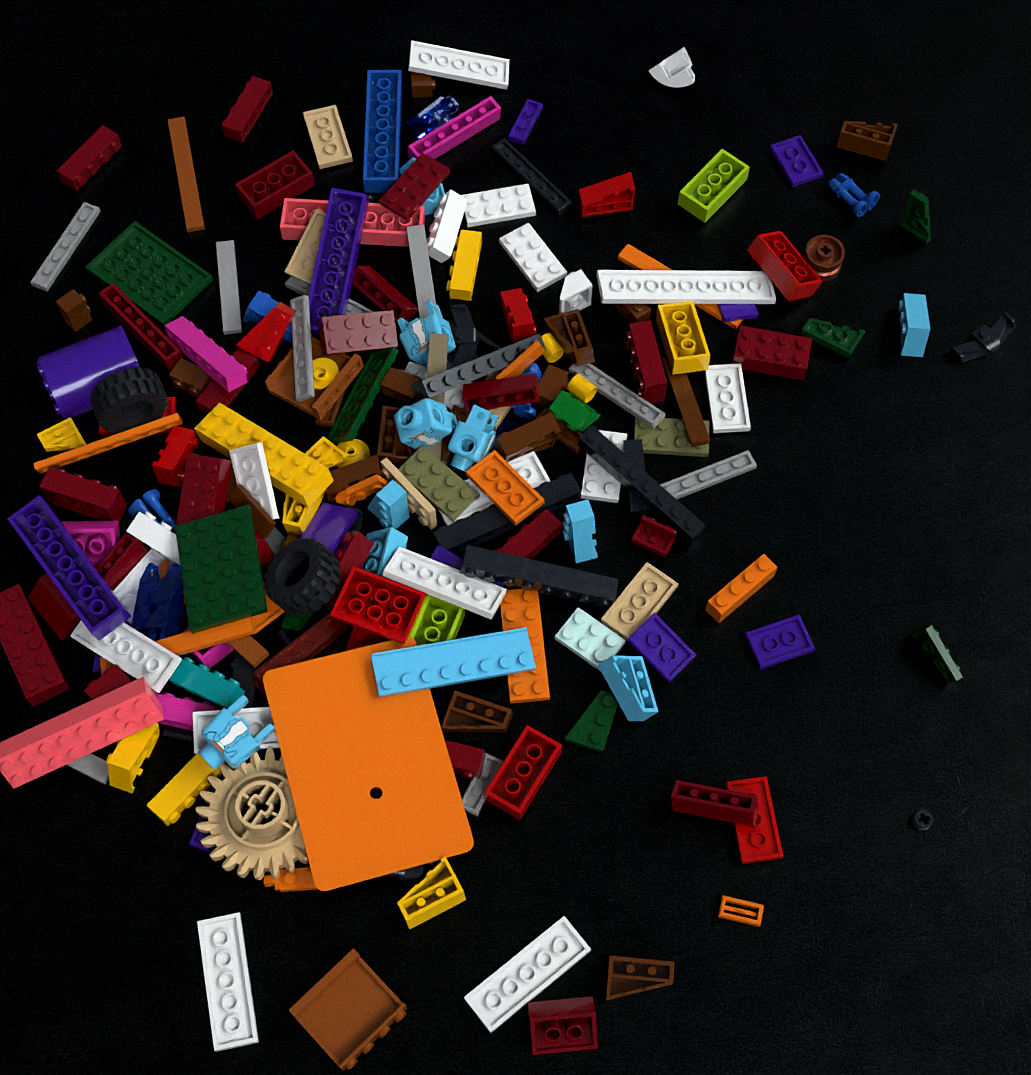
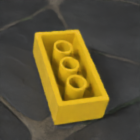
(682, 337)

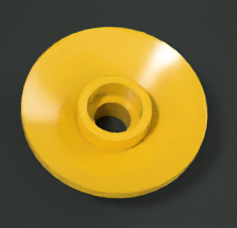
(326, 368)
(360, 450)

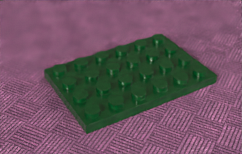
(150, 273)
(220, 569)

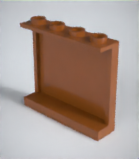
(282, 381)
(348, 1010)

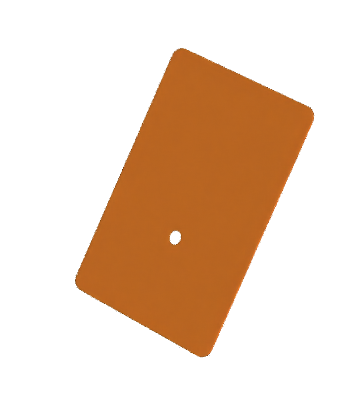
(345, 742)

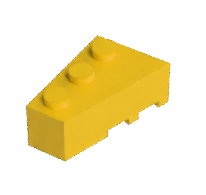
(298, 516)
(129, 756)
(432, 896)

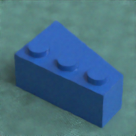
(260, 307)

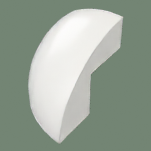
(674, 70)

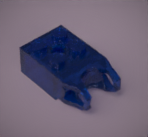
(433, 116)
(159, 601)

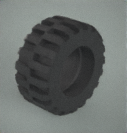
(128, 399)
(314, 588)

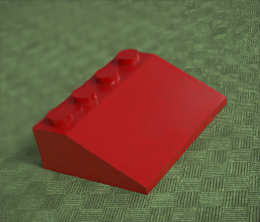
(378, 605)

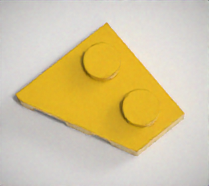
(61, 437)
(327, 453)

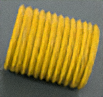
(553, 349)
(582, 388)

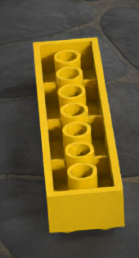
(287, 466)

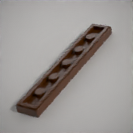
(687, 406)

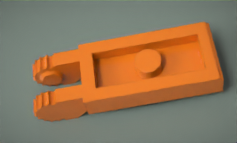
(361, 490)

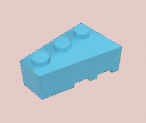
(913, 324)
(390, 505)
(630, 686)

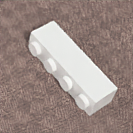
(446, 225)
(155, 535)

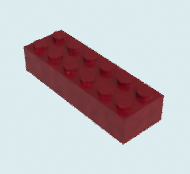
(28, 648)

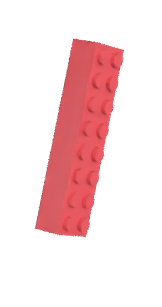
(380, 225)
(79, 732)

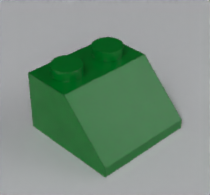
(573, 411)

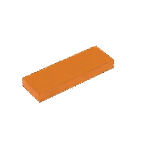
(522, 361)

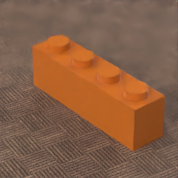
(741, 588)

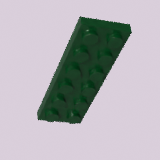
(362, 395)

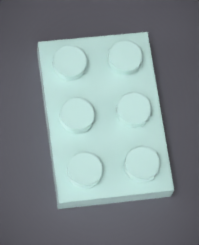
(589, 638)

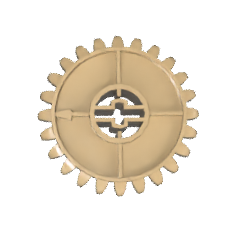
(250, 837)

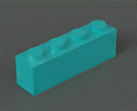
(206, 684)

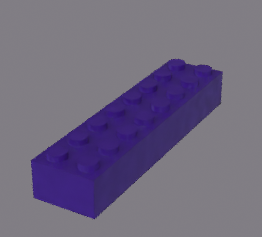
(337, 255)
(69, 568)

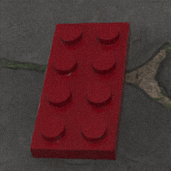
(414, 186)

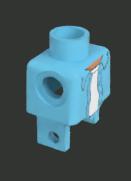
(417, 332)
(419, 426)
(475, 432)
(230, 738)

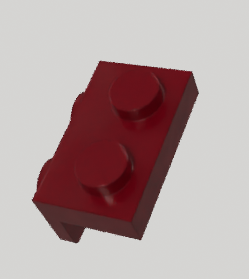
(654, 536)

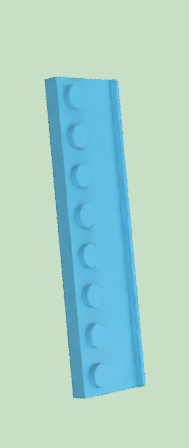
(452, 662)

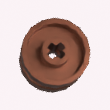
(825, 256)

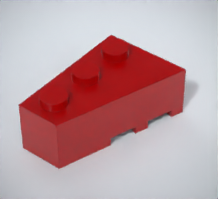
(607, 196)
(517, 315)
(268, 333)
(173, 459)

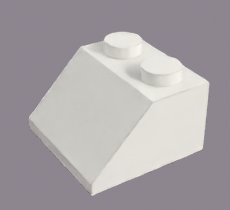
(575, 292)

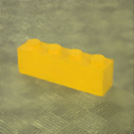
(465, 265)
(183, 790)

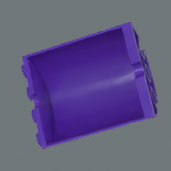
(77, 369)

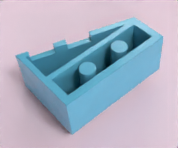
(578, 530)

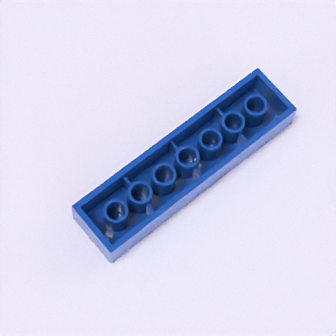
(382, 130)

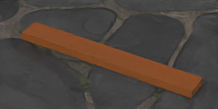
(186, 174)
(245, 646)

